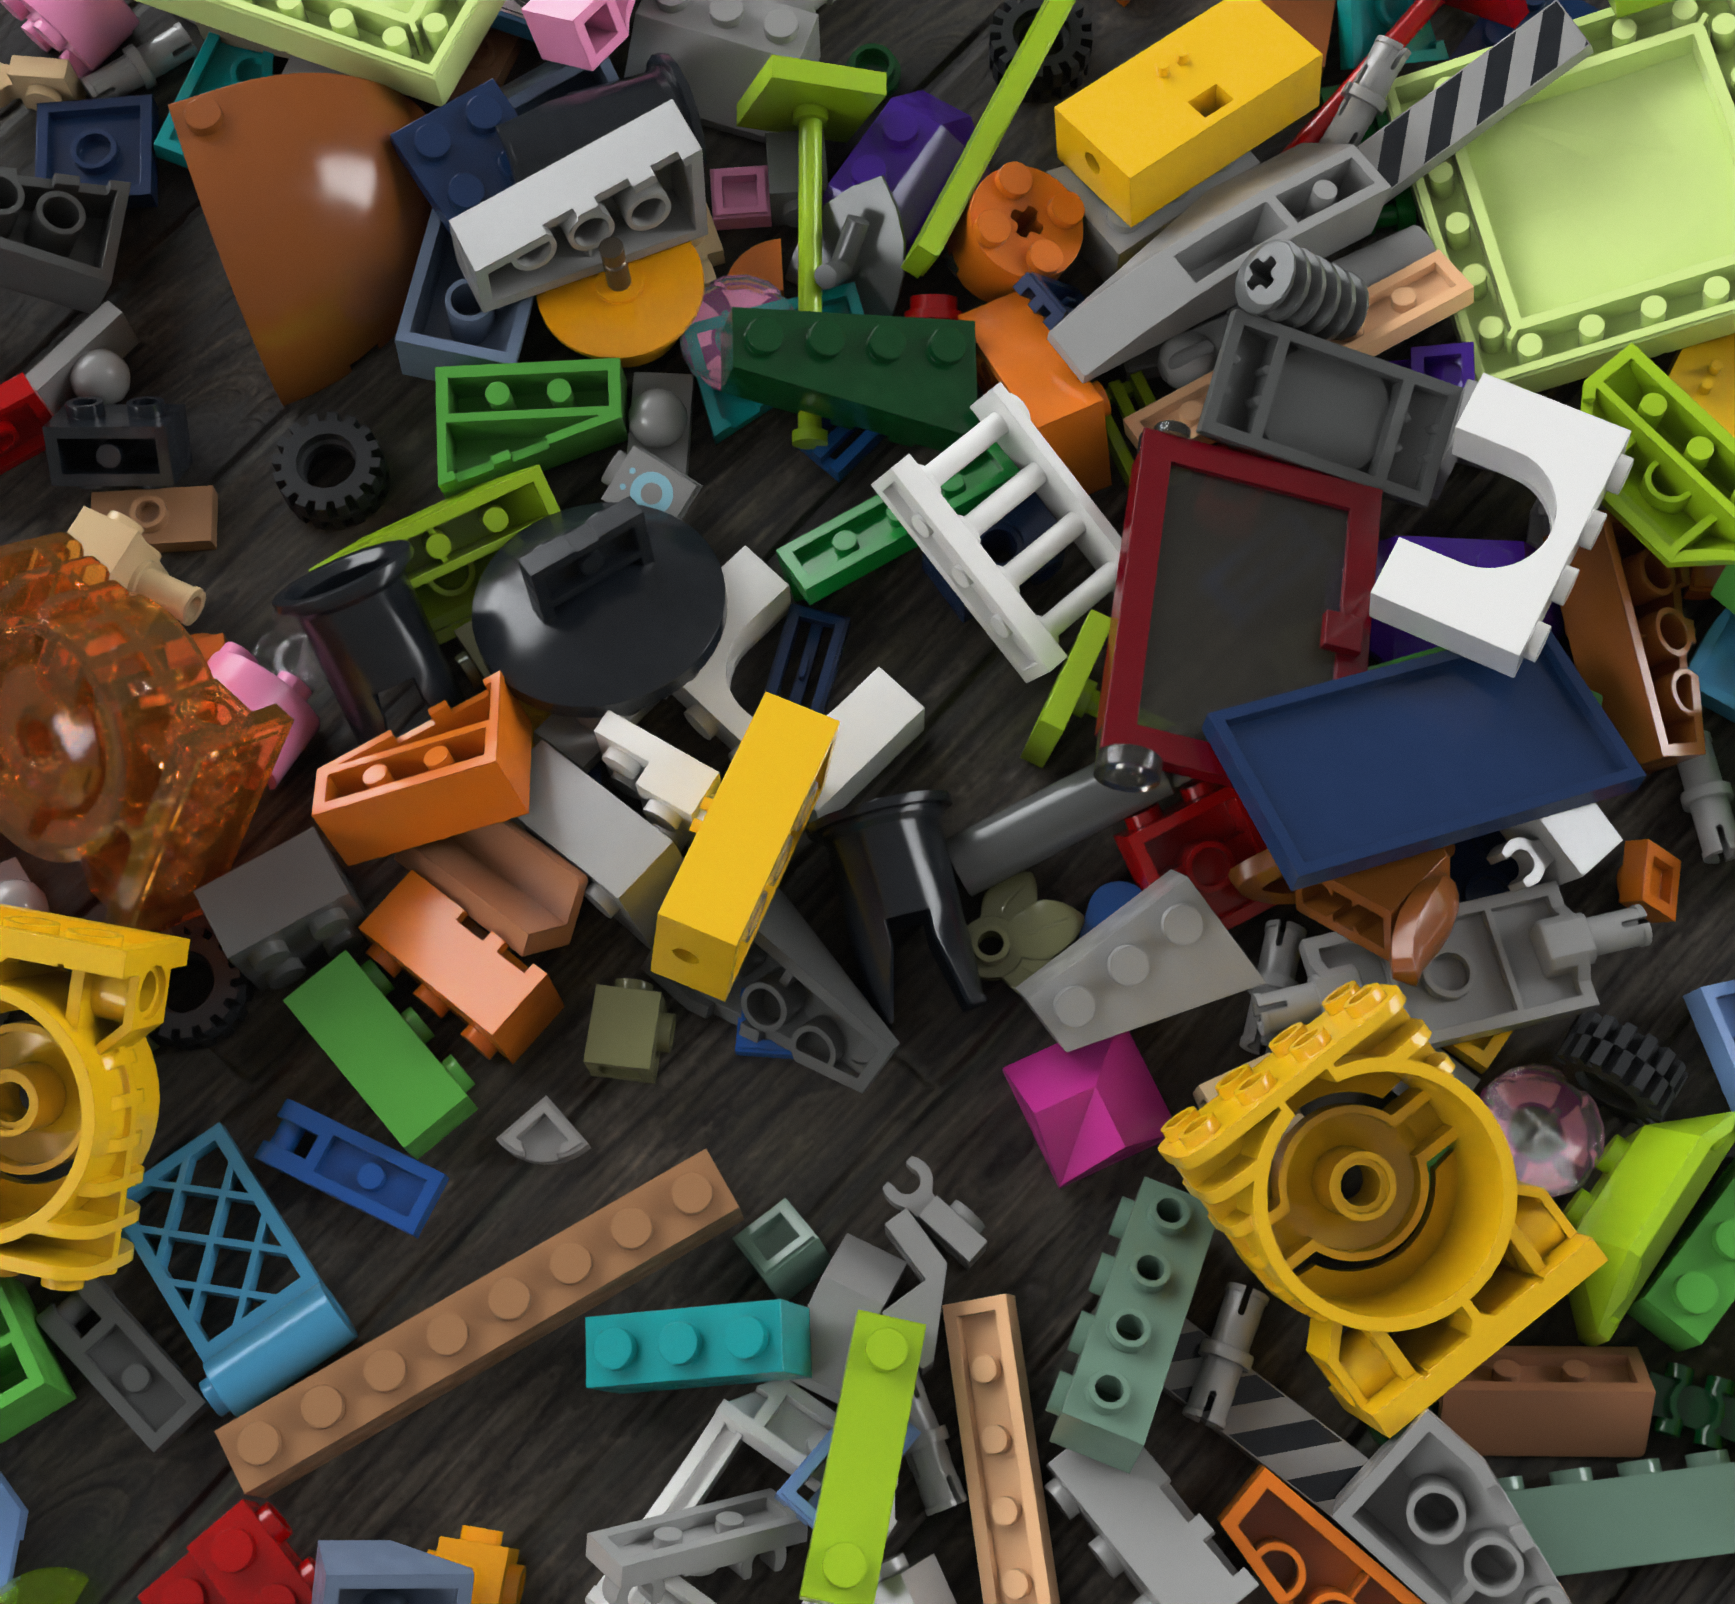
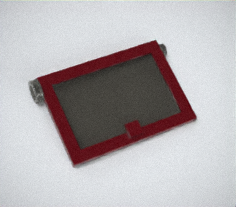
(1226, 594)

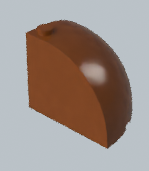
(308, 215)

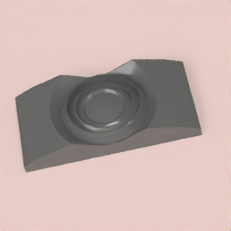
(1328, 409)

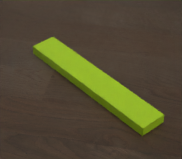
(986, 137)

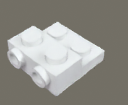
(658, 775)

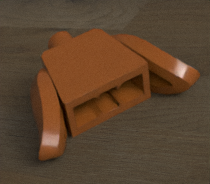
(1391, 909)

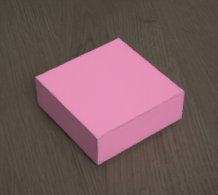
(740, 197)

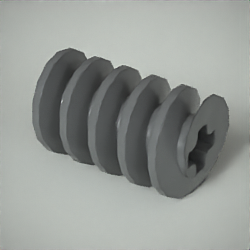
(1301, 291)

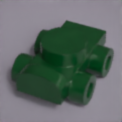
(1687, 1406)

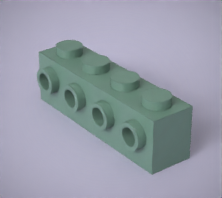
(1135, 1327)

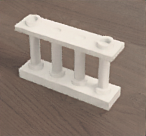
(954, 539)

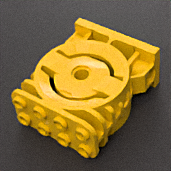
(86, 1088)
(1470, 1273)

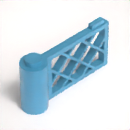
(262, 1347)

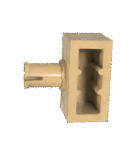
(135, 563)

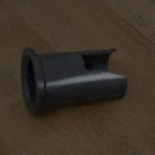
(585, 115)
(369, 633)
(897, 876)

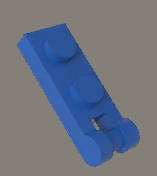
(354, 1169)

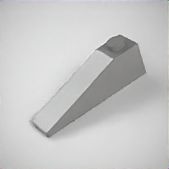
(1444, 1521)

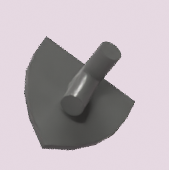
(862, 245)

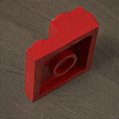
(1199, 839)
(238, 1562)

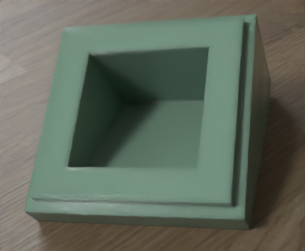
(783, 1250)

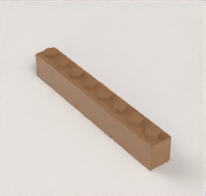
(478, 1326)

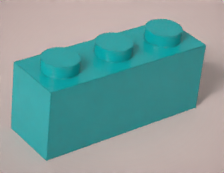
(698, 1347)

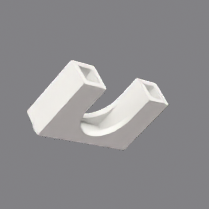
(1499, 611)
(874, 719)

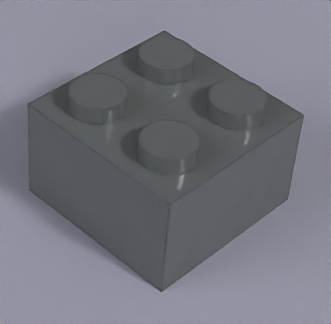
(284, 911)

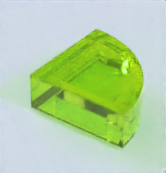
(45, 1586)

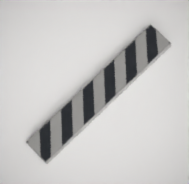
(1476, 98)
(1272, 1430)

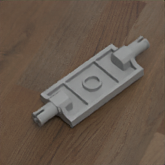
(1502, 969)

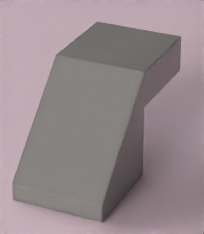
(929, 1266)
(854, 1280)

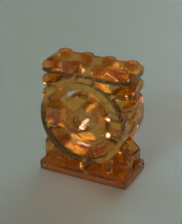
(120, 737)

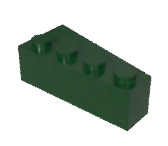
(857, 369)

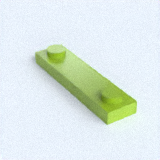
(863, 1461)

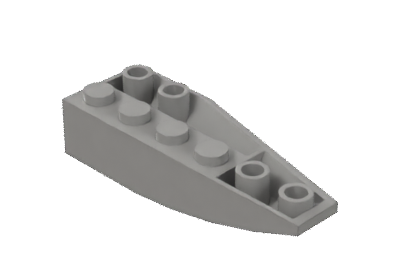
(1307, 195)

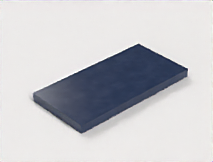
(1416, 759)

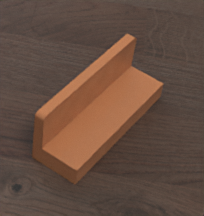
(505, 884)
(1554, 1402)

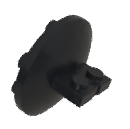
(600, 609)

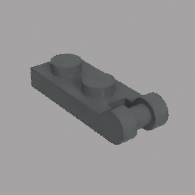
(125, 1365)

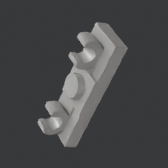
(694, 1544)

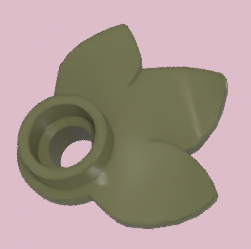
(1028, 929)

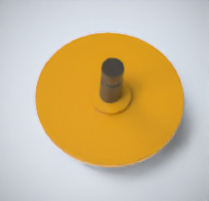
(630, 307)

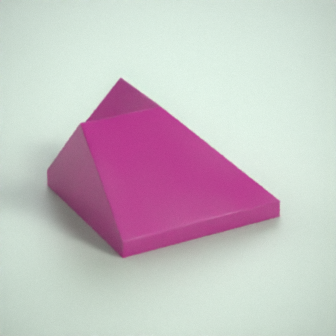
(1088, 1105)

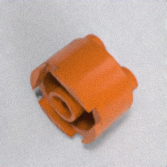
(1015, 226)

